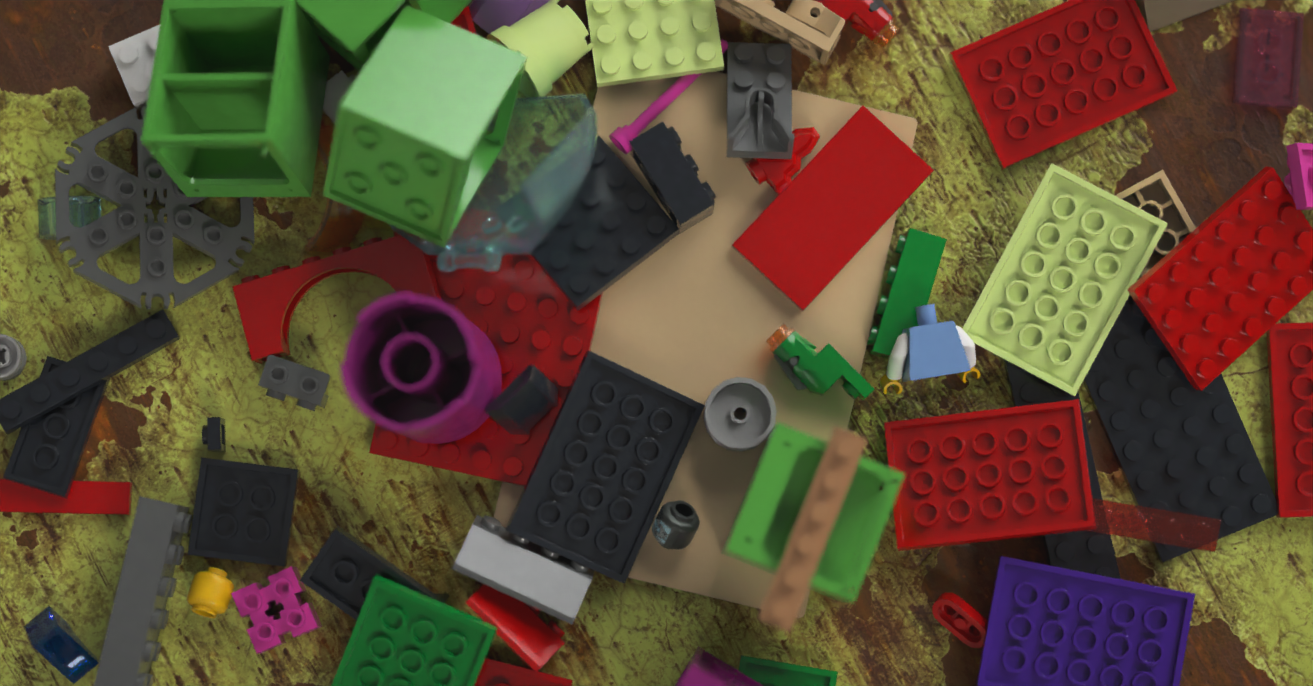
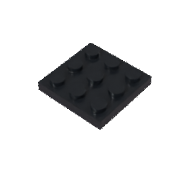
(243, 512)

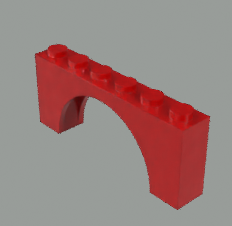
(270, 301)

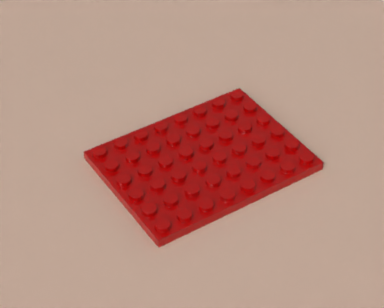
(527, 324)

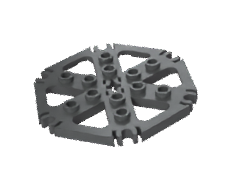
(128, 221)

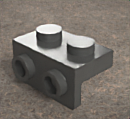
(294, 380)

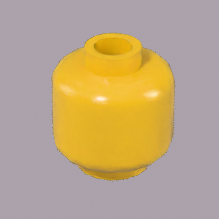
(210, 592)

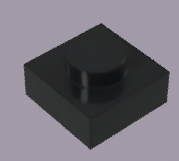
(214, 434)

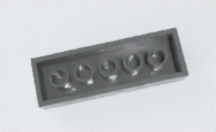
(143, 594)

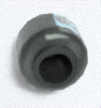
(675, 525)

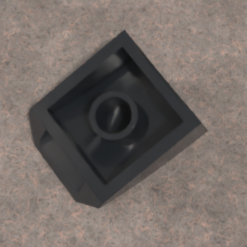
(524, 402)

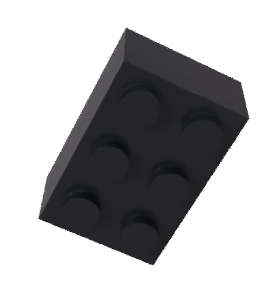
(672, 176)

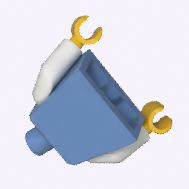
(930, 351)

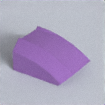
(496, 13)

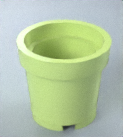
(551, 41)

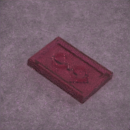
(1267, 58)

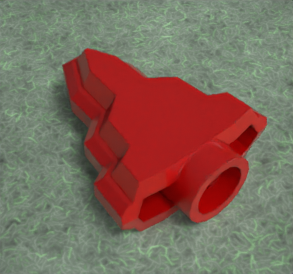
(779, 171)

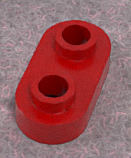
(960, 619)

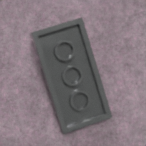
(759, 101)

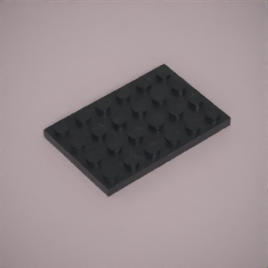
(605, 467)

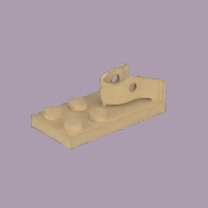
(796, 26)

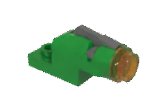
(812, 369)

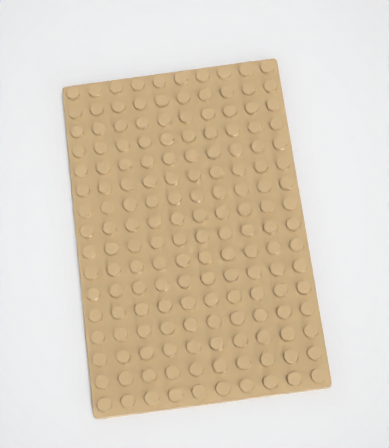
(705, 316)

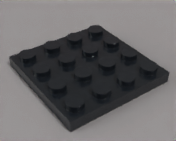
(604, 231)

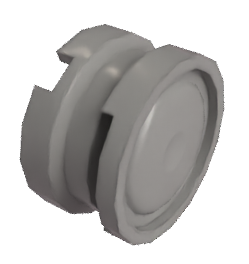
(12, 357)

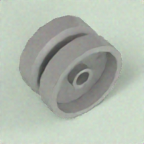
(735, 433)

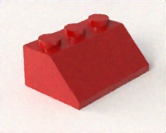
(518, 625)

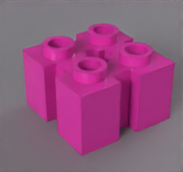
(258, 602)

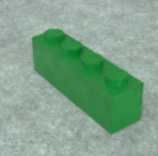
(909, 288)

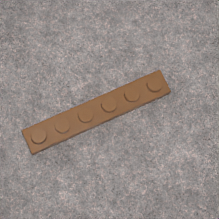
(812, 529)

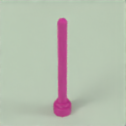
(622, 136)

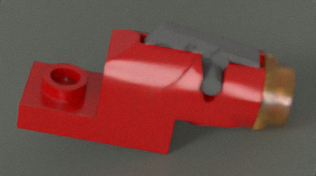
(867, 17)

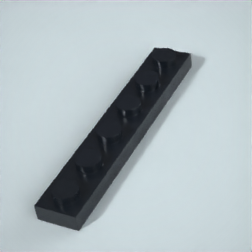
(86, 371)

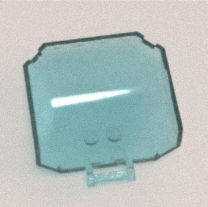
(527, 186)

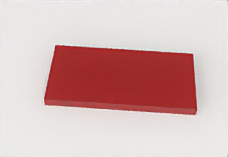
(832, 208)

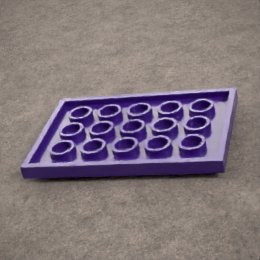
(1081, 629)

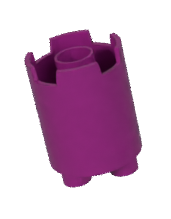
(420, 368)

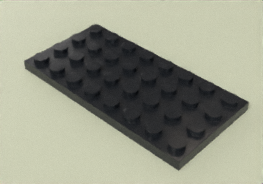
(1172, 441)

